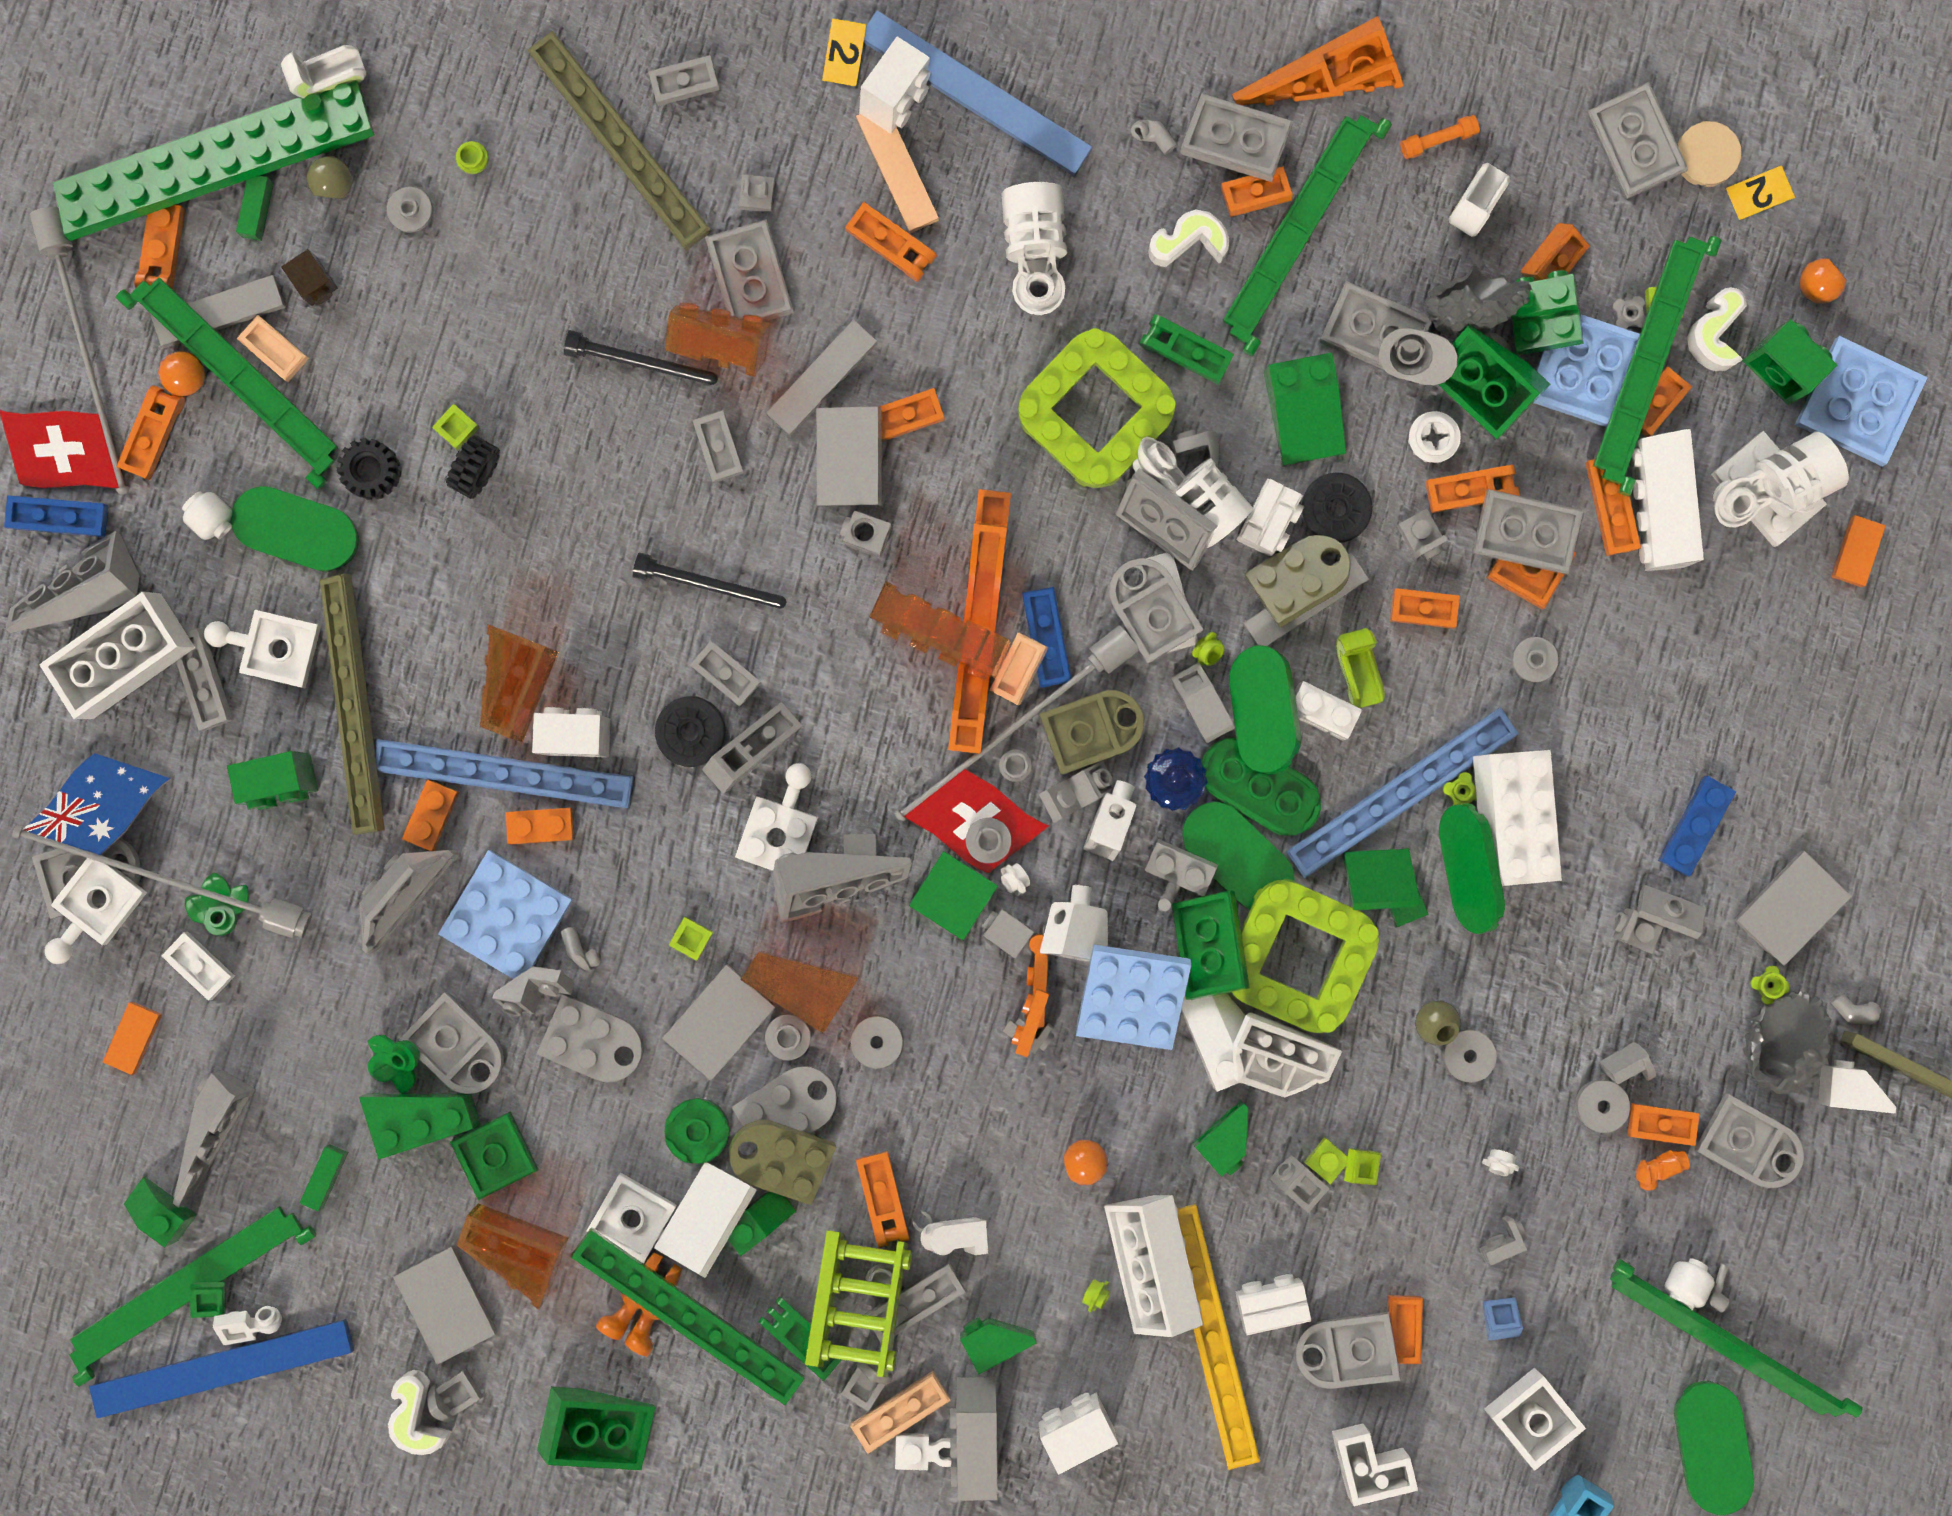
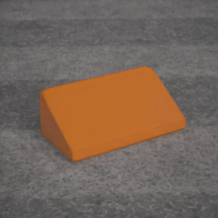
(1557, 252)

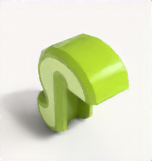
(1360, 667)

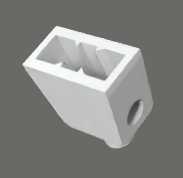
(1107, 832)
(1075, 927)

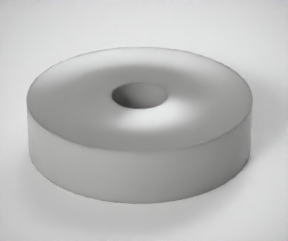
(869, 1055)
(1483, 1060)
(1587, 1106)

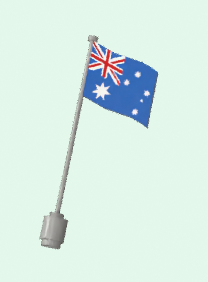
(101, 805)

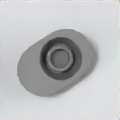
(1418, 356)

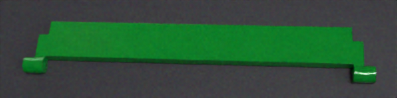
(1298, 227)
(1650, 359)
(236, 374)
(174, 1290)
(1728, 1344)

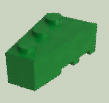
(414, 1120)

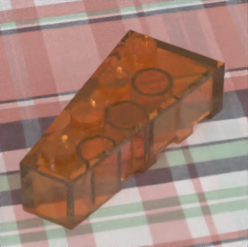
(940, 632)

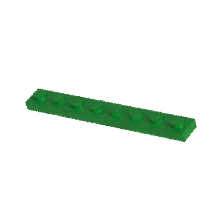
(687, 1316)

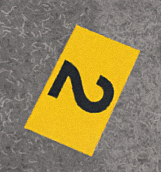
(844, 52)
(1760, 192)

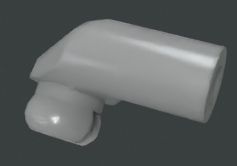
(1153, 132)
(576, 953)

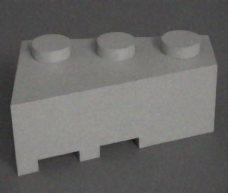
(975, 1440)

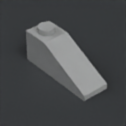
(751, 748)

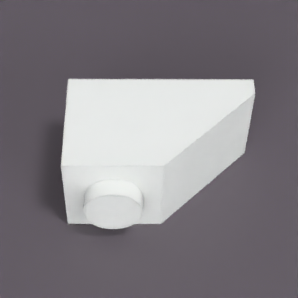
(1851, 1089)

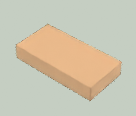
(272, 348)
(1019, 668)

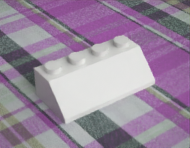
(1667, 501)
(1154, 1266)

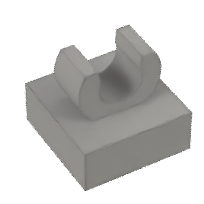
(757, 193)

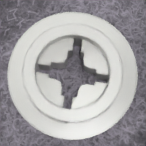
(1441, 424)

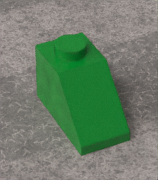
(1226, 1140)
(156, 1214)
(760, 1221)
(994, 1341)

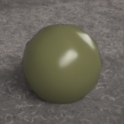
(329, 178)
(1438, 1023)

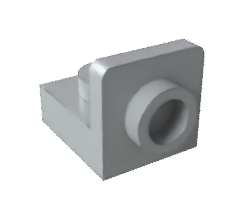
(1422, 535)
(1636, 931)
(1040, 1041)
(1299, 1183)
(1502, 1247)

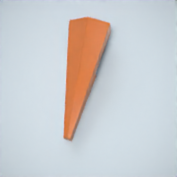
(1348, 63)

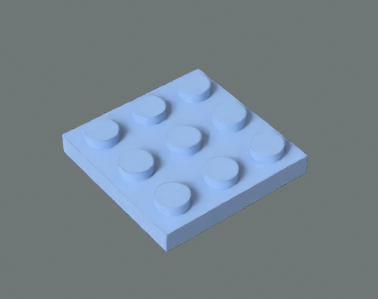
(1588, 375)
(1862, 401)
(505, 916)
(1133, 997)

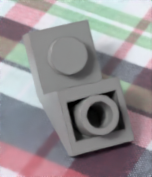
(1202, 702)
(1077, 791)
(525, 991)

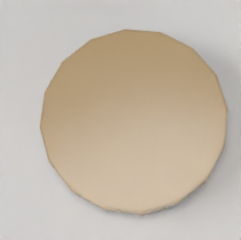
(1709, 153)

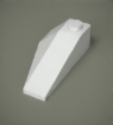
(1214, 1027)

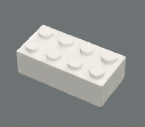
(117, 655)
(1519, 804)

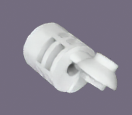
(1035, 242)
(1783, 481)
(1203, 483)

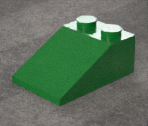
(1492, 382)
(1306, 408)
(594, 1430)

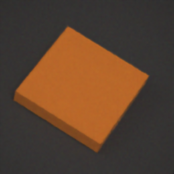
(1525, 581)

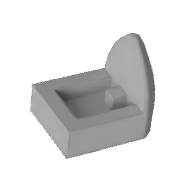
(1190, 443)

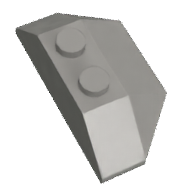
(398, 892)

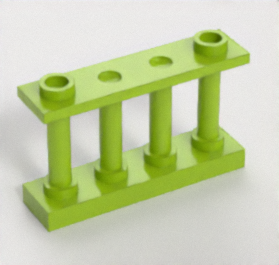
(833, 1282)

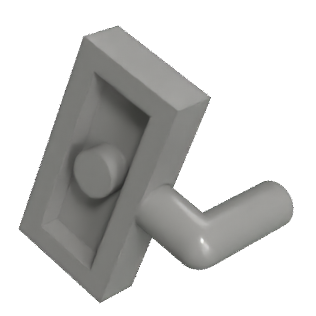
(1181, 870)

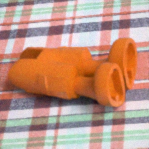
(617, 1324)

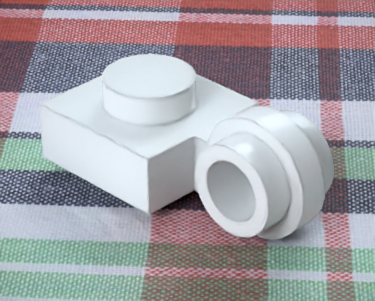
(240, 1327)

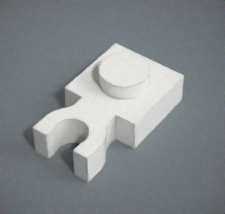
(915, 1451)

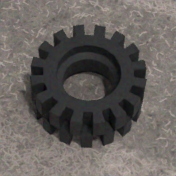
(355, 455)
(473, 467)

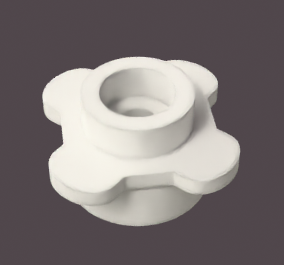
(1015, 879)
(1501, 1162)

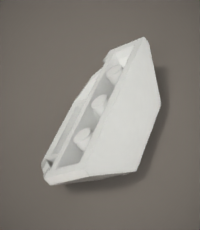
(1280, 1057)

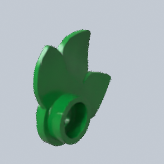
(206, 909)
(393, 1062)

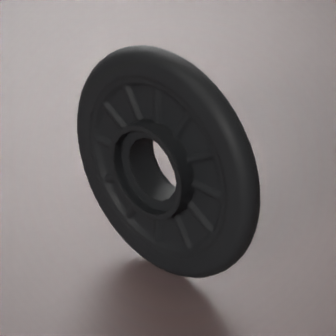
(1342, 487)
(675, 716)

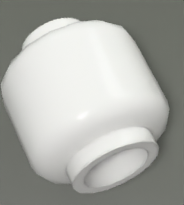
(207, 515)
(1690, 1283)

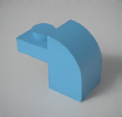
(1583, 1499)

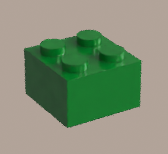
(1790, 362)
(272, 778)

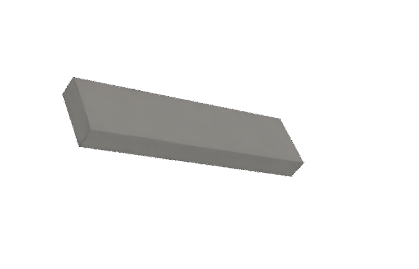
(231, 307)
(821, 378)
(1264, 629)

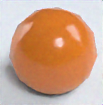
(1822, 281)
(181, 373)
(1085, 1162)

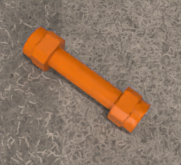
(1464, 128)

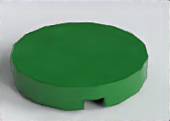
(696, 1131)

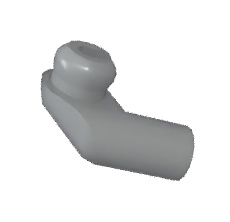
(1856, 1014)

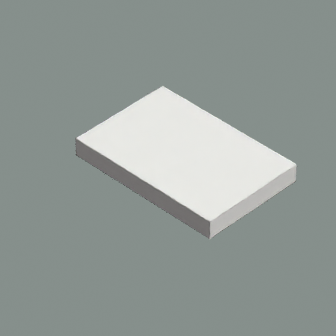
(705, 1219)

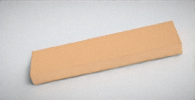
(899, 175)

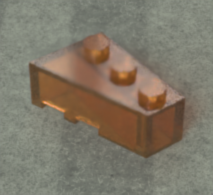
(800, 987)
(514, 1250)

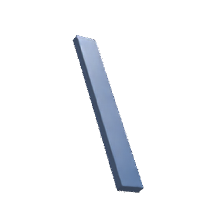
(985, 98)
(503, 773)
(1401, 793)

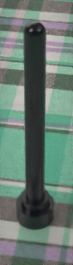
(577, 346)
(646, 567)

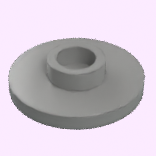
(409, 209)
(1535, 659)
(988, 840)
(787, 1037)

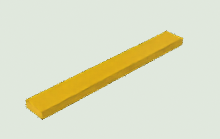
(1216, 1350)

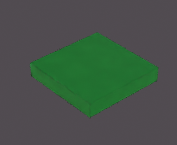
(1381, 879)
(953, 895)
(494, 1155)

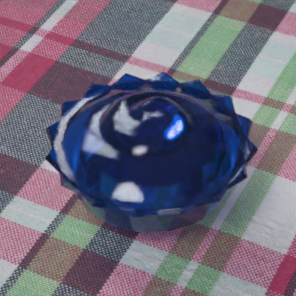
(1175, 779)

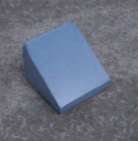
(1502, 1318)

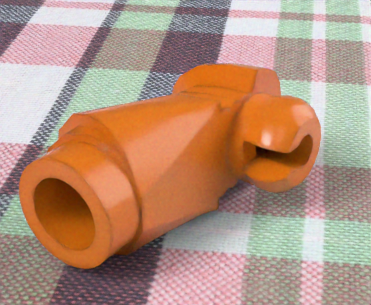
(1661, 1168)

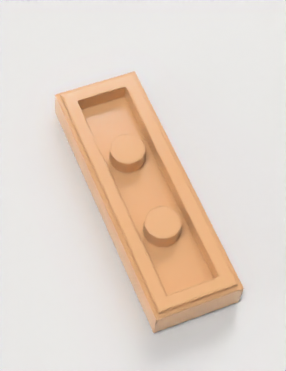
(900, 1412)

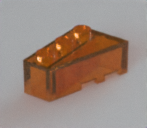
(718, 336)
(513, 682)

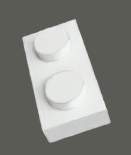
(198, 966)

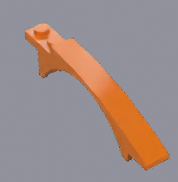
(981, 609)

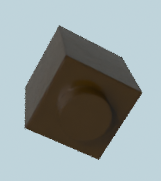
(310, 278)

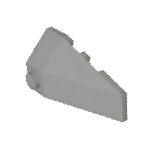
(88, 588)
(814, 879)
(212, 1120)

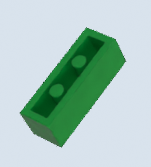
(254, 208)
(323, 1177)

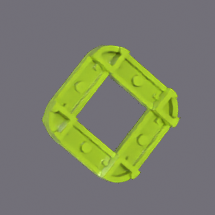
(1062, 374)
(1345, 975)

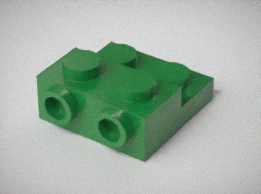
(1550, 316)

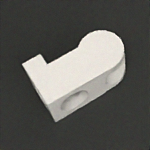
(955, 1234)

